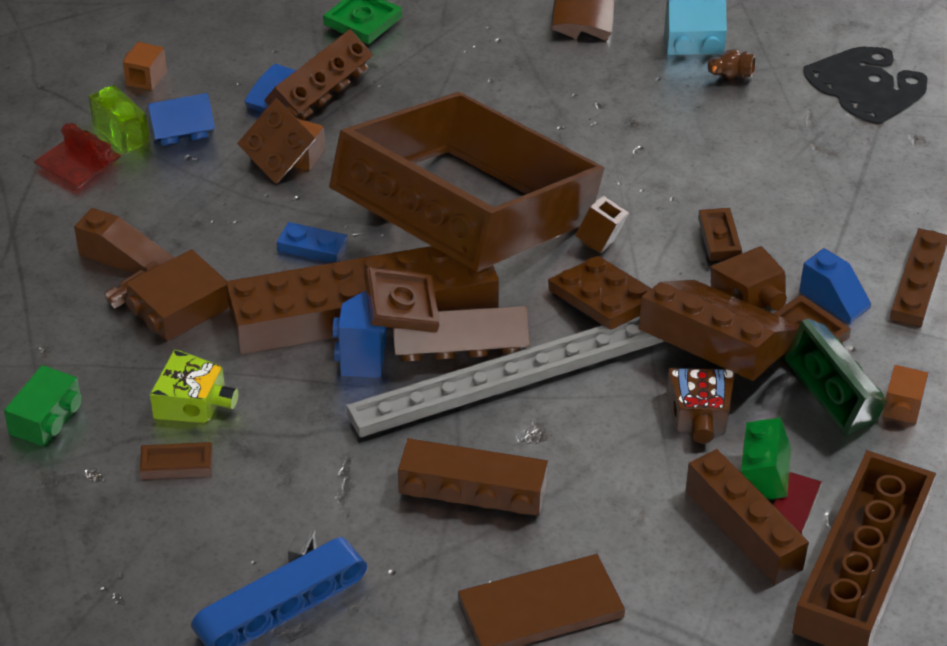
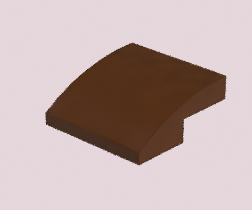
(583, 15)

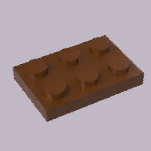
(600, 291)

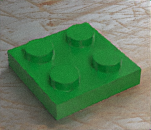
(364, 17)

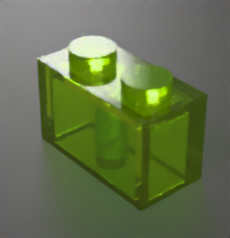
(119, 119)

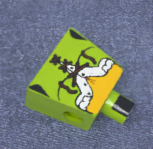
(190, 390)

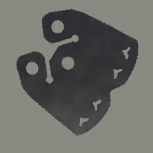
(852, 83)

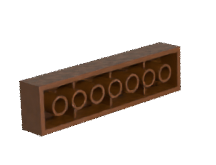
(302, 302)

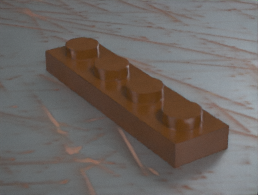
(919, 277)

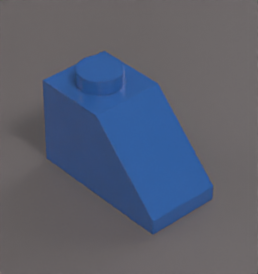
(834, 285)

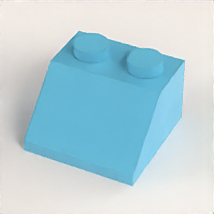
(695, 27)

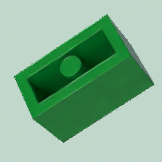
(43, 406)
(767, 457)

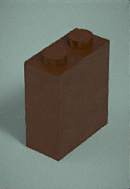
(178, 295)

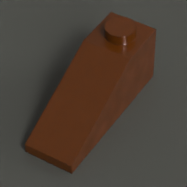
(116, 242)

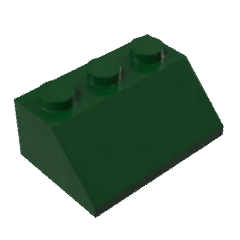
(834, 377)

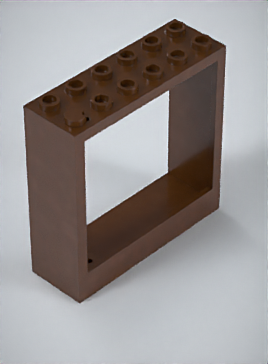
(380, 173)

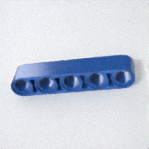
(280, 595)

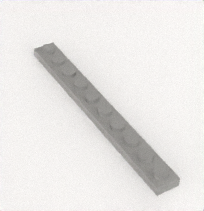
(496, 376)

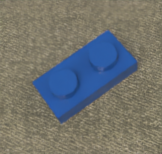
(312, 242)

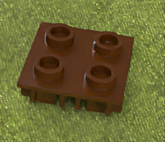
(276, 140)

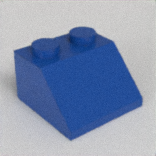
(180, 119)
(360, 343)

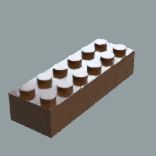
(864, 552)

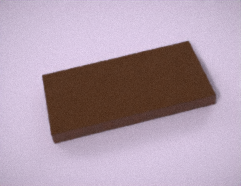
(541, 603)

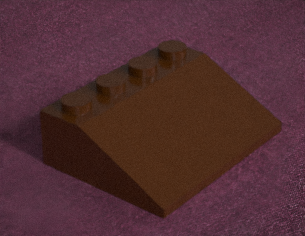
(716, 326)

